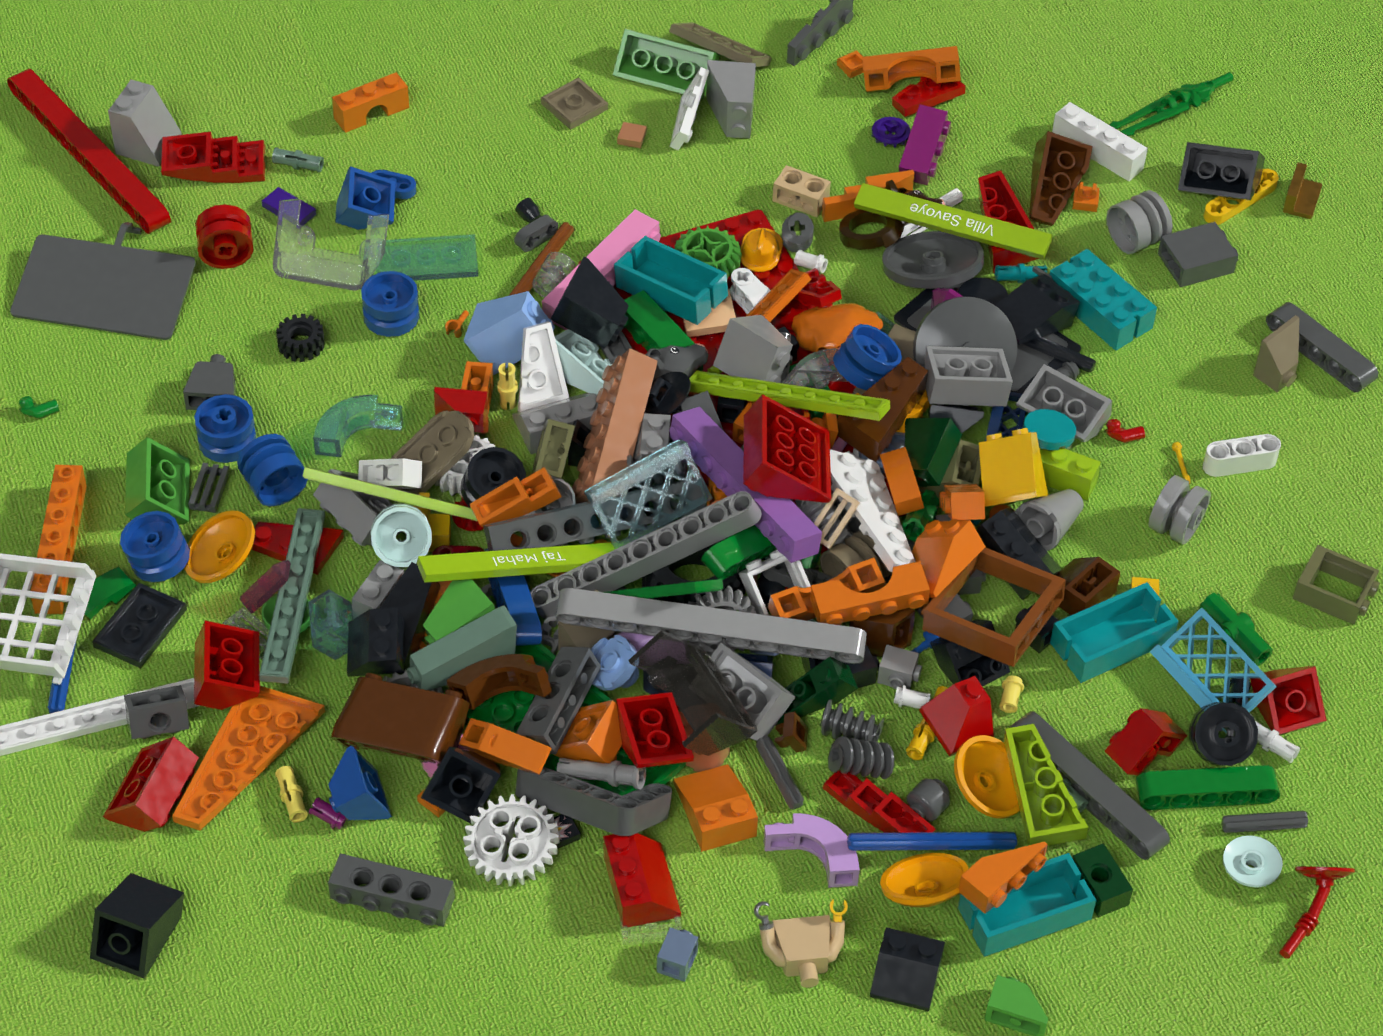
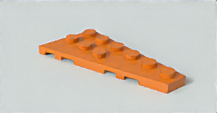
(242, 749)

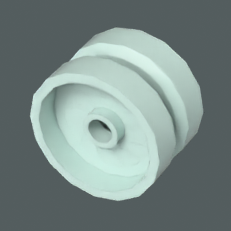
(395, 519)

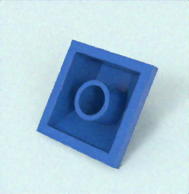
(364, 196)
(358, 789)

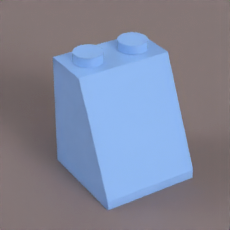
(498, 326)

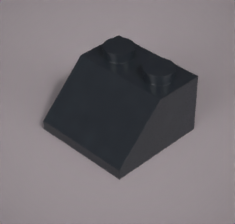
(376, 642)
(907, 969)

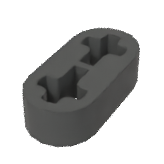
(536, 233)

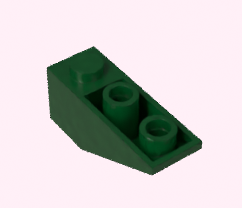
(824, 682)

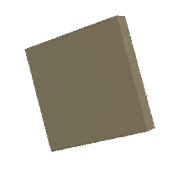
(574, 103)

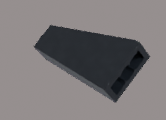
(415, 602)

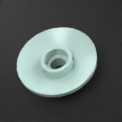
(1254, 852)

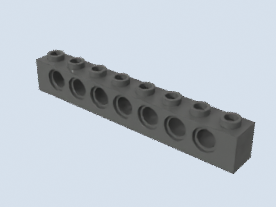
(499, 533)

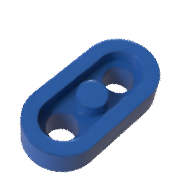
(405, 184)

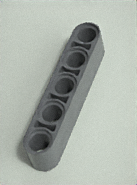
(1326, 349)

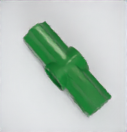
(917, 520)
(1238, 627)

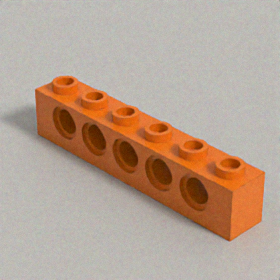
(60, 529)

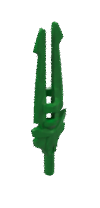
(1189, 94)

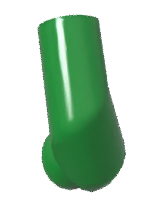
(36, 410)

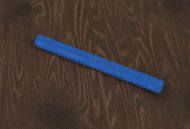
(932, 841)

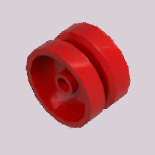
(224, 236)

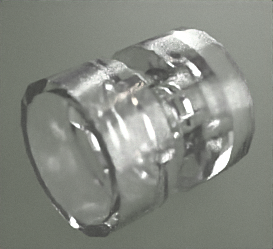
(552, 272)

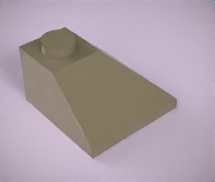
(1279, 356)

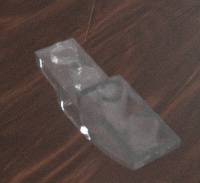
(815, 370)

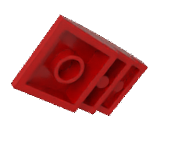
(213, 159)

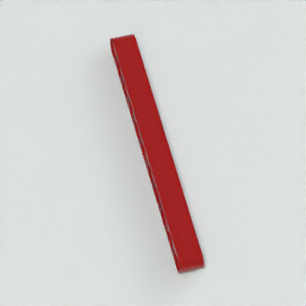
(89, 151)

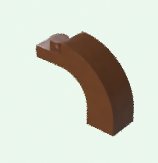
(500, 675)

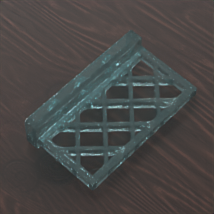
(642, 471)

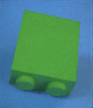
(456, 608)

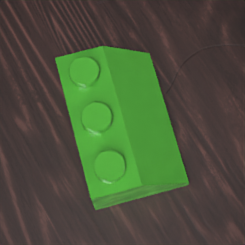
(157, 481)

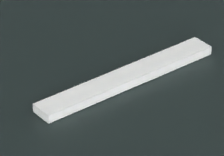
(74, 721)

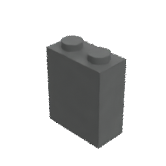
(1198, 254)

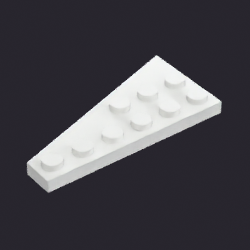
(876, 511)

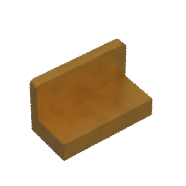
(1302, 194)

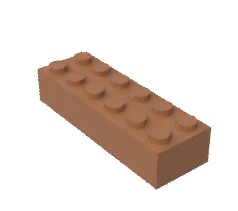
(616, 420)

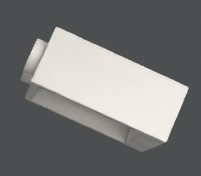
(757, 566)

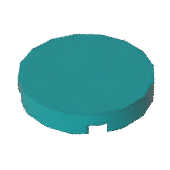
(1052, 428)

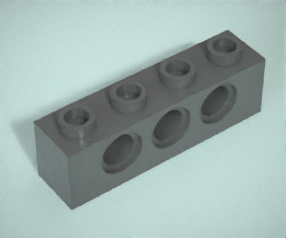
(570, 681)
(381, 878)

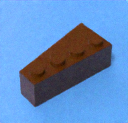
(903, 388)

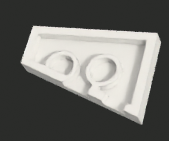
(687, 109)
(541, 369)

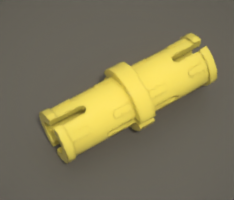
(507, 386)
(291, 794)

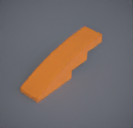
(839, 206)

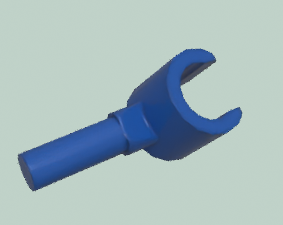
(925, 644)

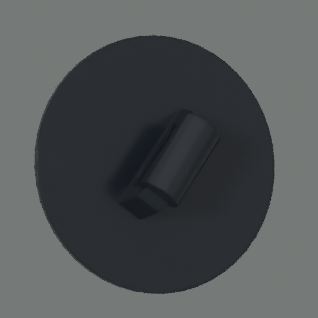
(667, 393)

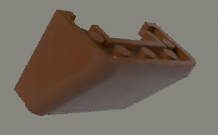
(401, 719)

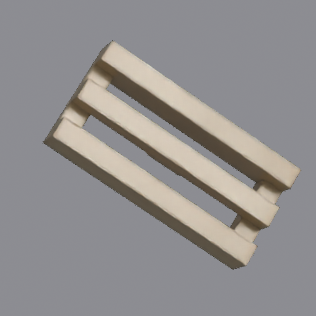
(846, 498)

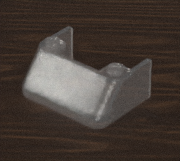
(300, 260)

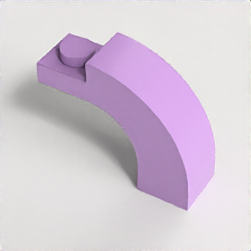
(820, 839)

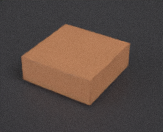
(631, 135)

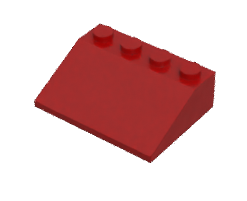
(785, 453)

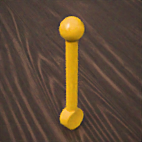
(1176, 447)

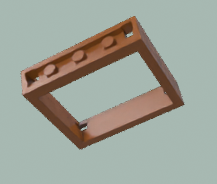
(985, 641)

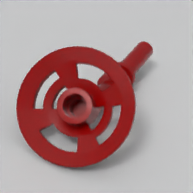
(1309, 920)

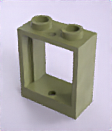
(553, 447)
(1342, 568)

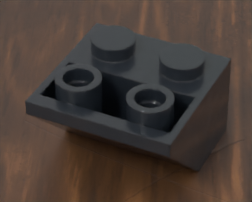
(962, 663)

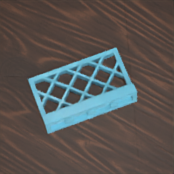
(1191, 682)

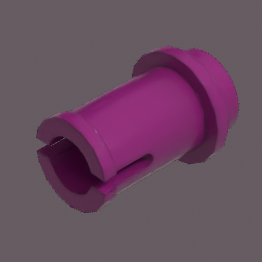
(326, 813)

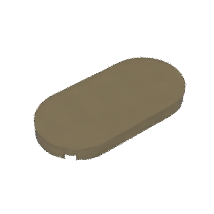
(438, 446)

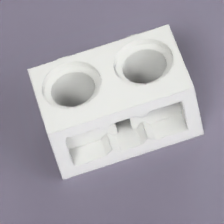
(392, 473)

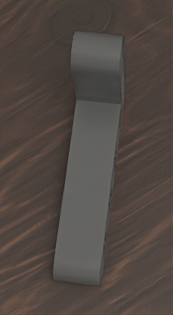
(595, 805)

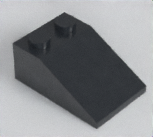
(1038, 308)

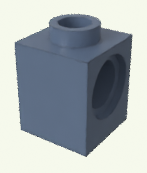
(677, 954)

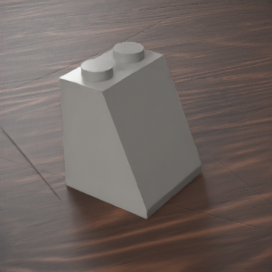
(732, 95)
(140, 122)
(753, 349)
(652, 436)

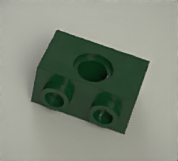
(1114, 889)

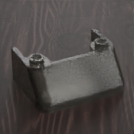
(698, 691)

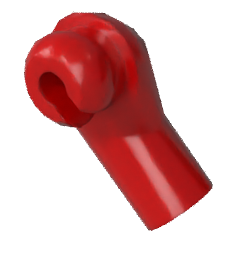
(1124, 435)

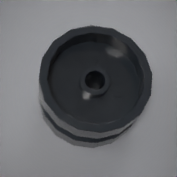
(488, 471)
(1240, 736)

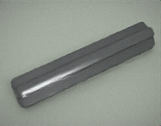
(779, 773)
(1264, 821)

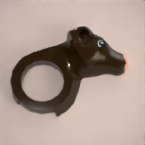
(884, 237)

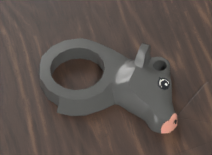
(678, 359)

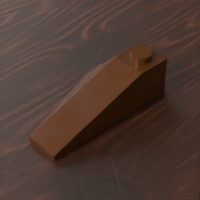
(1055, 175)

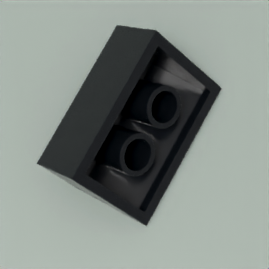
(1221, 171)
(1011, 537)

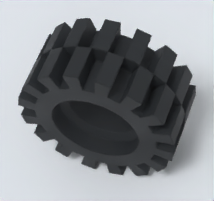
(300, 348)

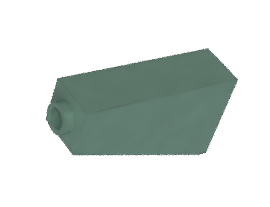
(480, 639)

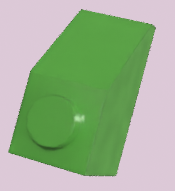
(1015, 1007)

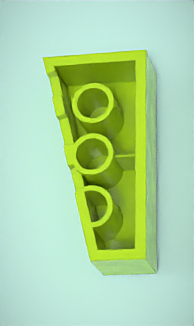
(1042, 797)

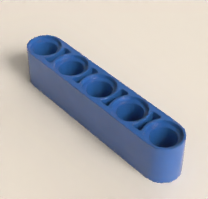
(516, 597)

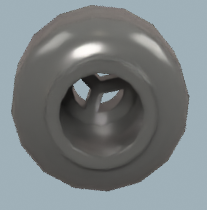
(929, 799)

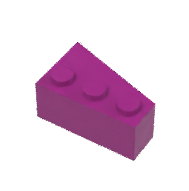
(925, 143)

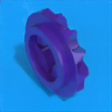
(890, 125)

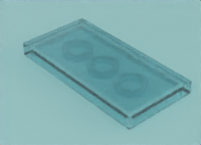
(431, 257)

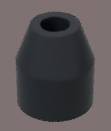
(528, 210)

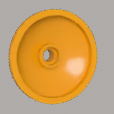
(220, 546)
(986, 777)
(923, 879)

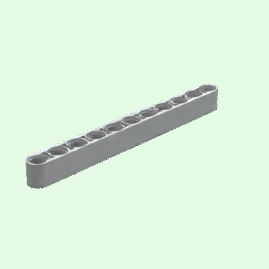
(711, 625)

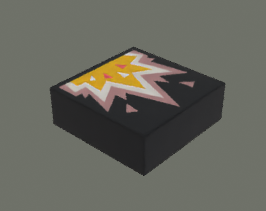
(567, 830)

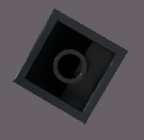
(591, 306)
(135, 924)

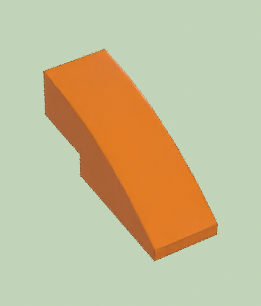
(902, 481)
(516, 498)

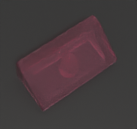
(266, 586)

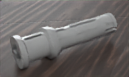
(613, 773)

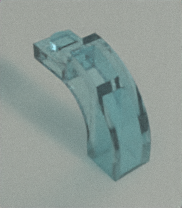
(351, 416)

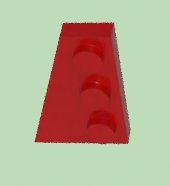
(926, 93)

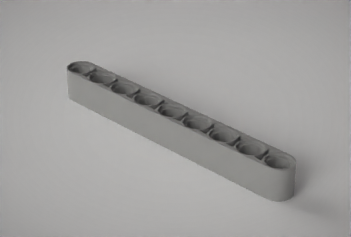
(652, 550)

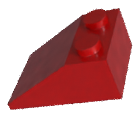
(652, 730)

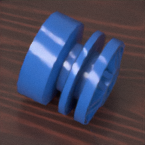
(272, 469)

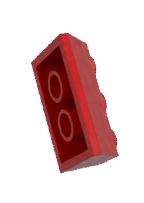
(225, 666)
(152, 785)
(640, 879)

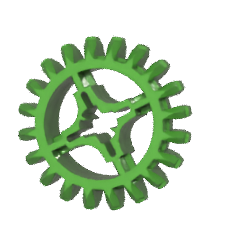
(712, 248)

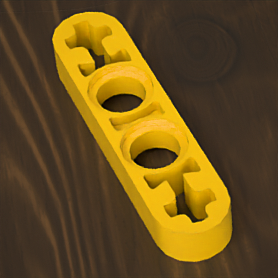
(1229, 210)

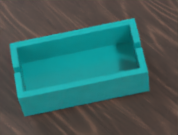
(671, 279)
(1106, 300)
(1113, 632)
(1034, 910)

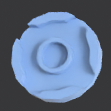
(614, 663)

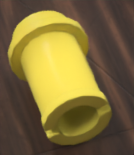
(1012, 688)

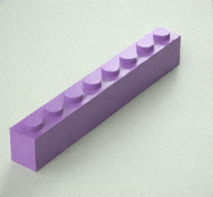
(723, 463)

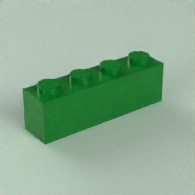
(652, 326)

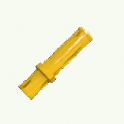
(922, 735)

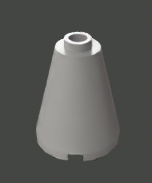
(1051, 516)

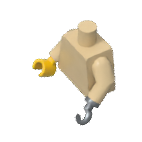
(803, 944)

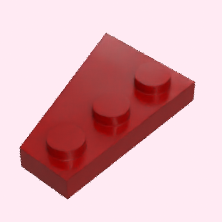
(819, 291)
(274, 541)

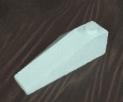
(581, 362)

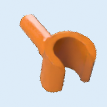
(456, 324)

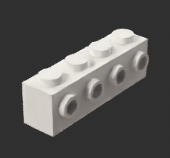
(1109, 145)

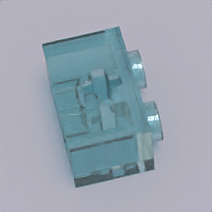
(329, 623)

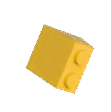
(1011, 468)

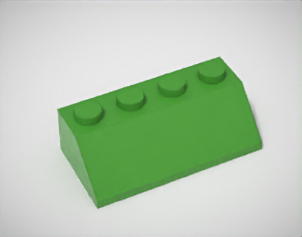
(660, 61)

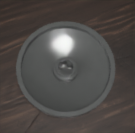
(932, 260)
(966, 324)

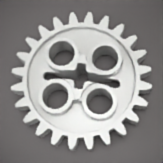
(485, 835)

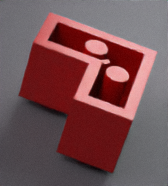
(1144, 738)

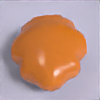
(830, 326)

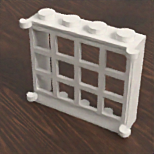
(69, 625)

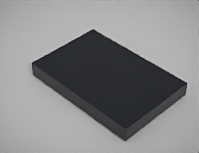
(139, 625)

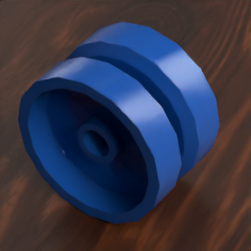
(390, 303)
(866, 356)
(224, 427)
(155, 546)

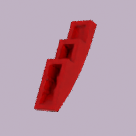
(874, 806)

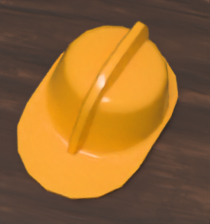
(761, 249)

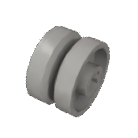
(1179, 509)

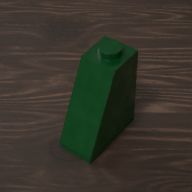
(930, 447)

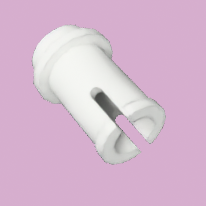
(811, 261)
(910, 697)

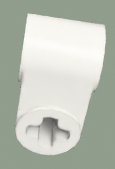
(747, 289)

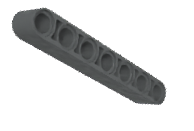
(1105, 799)

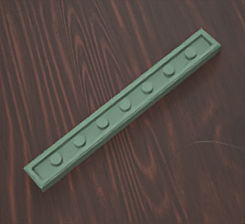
(292, 597)

